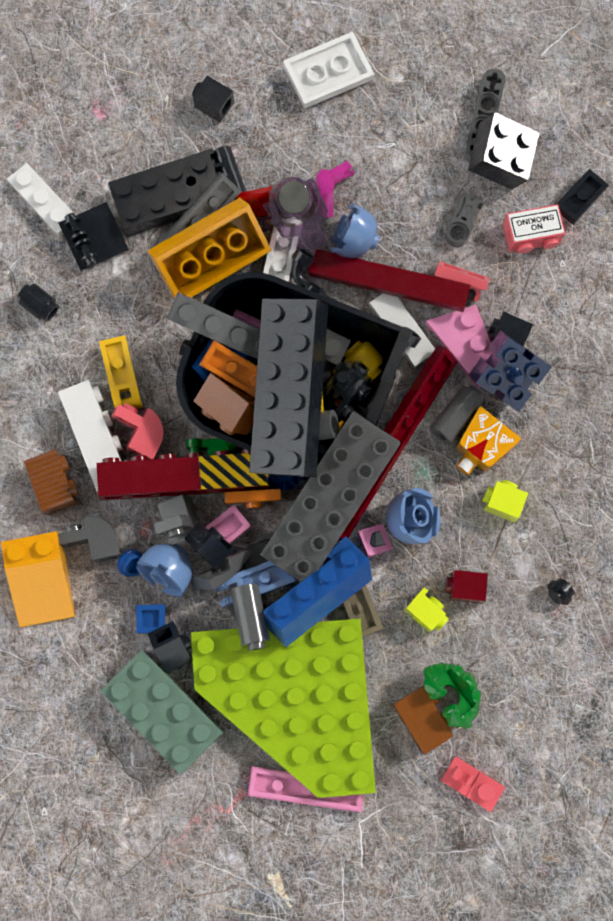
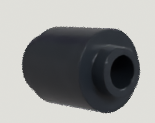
(38, 302)

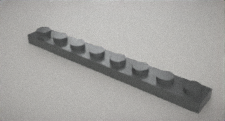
(231, 332)

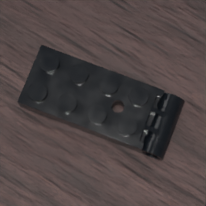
(163, 192)

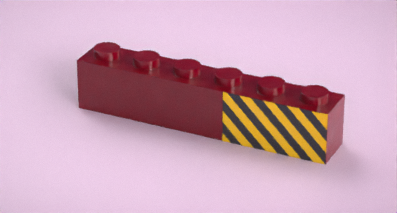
(177, 476)

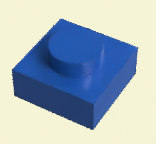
(150, 617)

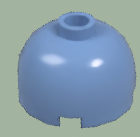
(355, 233)
(413, 517)
(167, 567)

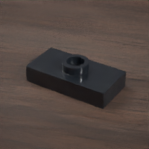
(582, 196)

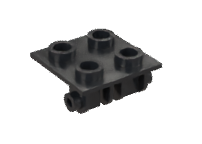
(93, 236)

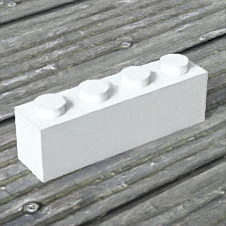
(90, 425)

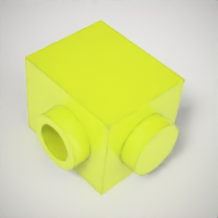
(505, 500)

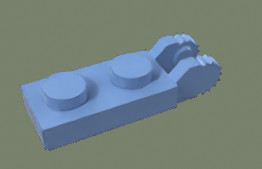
(266, 575)

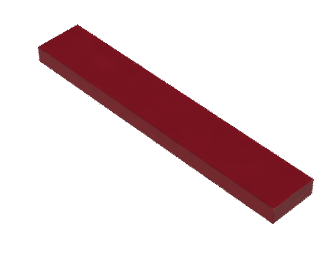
(390, 280)

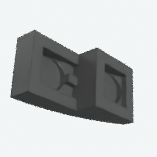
(229, 567)

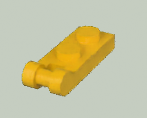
(120, 371)

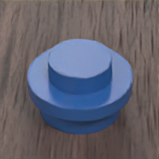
(127, 563)

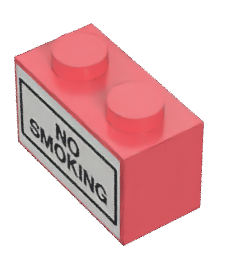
(533, 229)

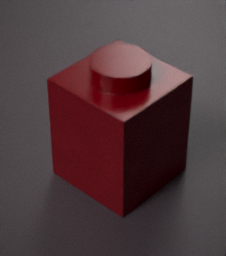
(467, 586)

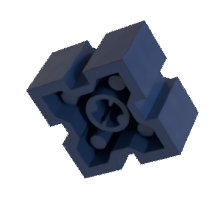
(509, 371)

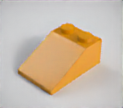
(38, 579)

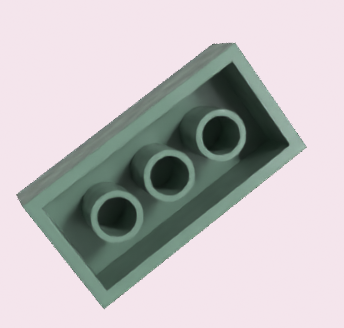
(162, 711)

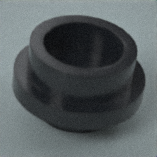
(560, 591)

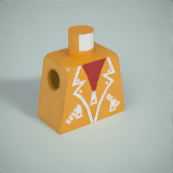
(484, 442)

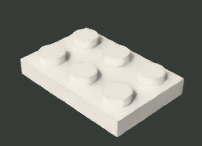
(328, 70)

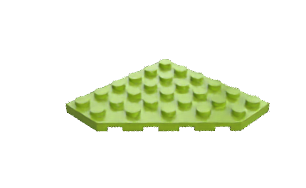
(296, 701)

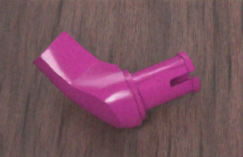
(327, 180)

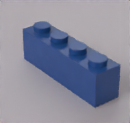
(318, 595)

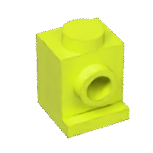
(427, 611)

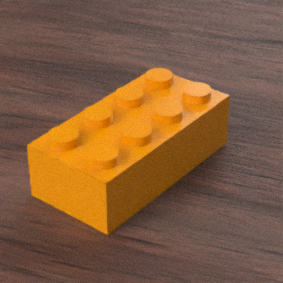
(210, 249)

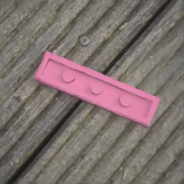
(284, 787)

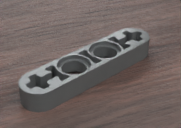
(481, 114)

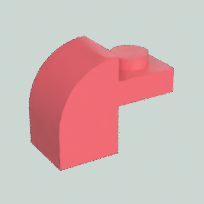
(147, 429)

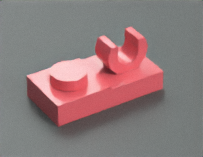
(461, 275)
(472, 783)

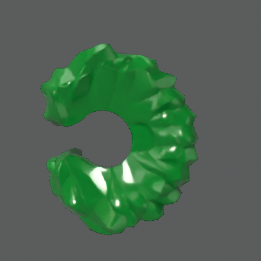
(465, 686)

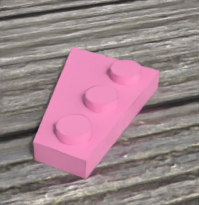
(463, 337)

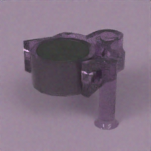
(293, 199)

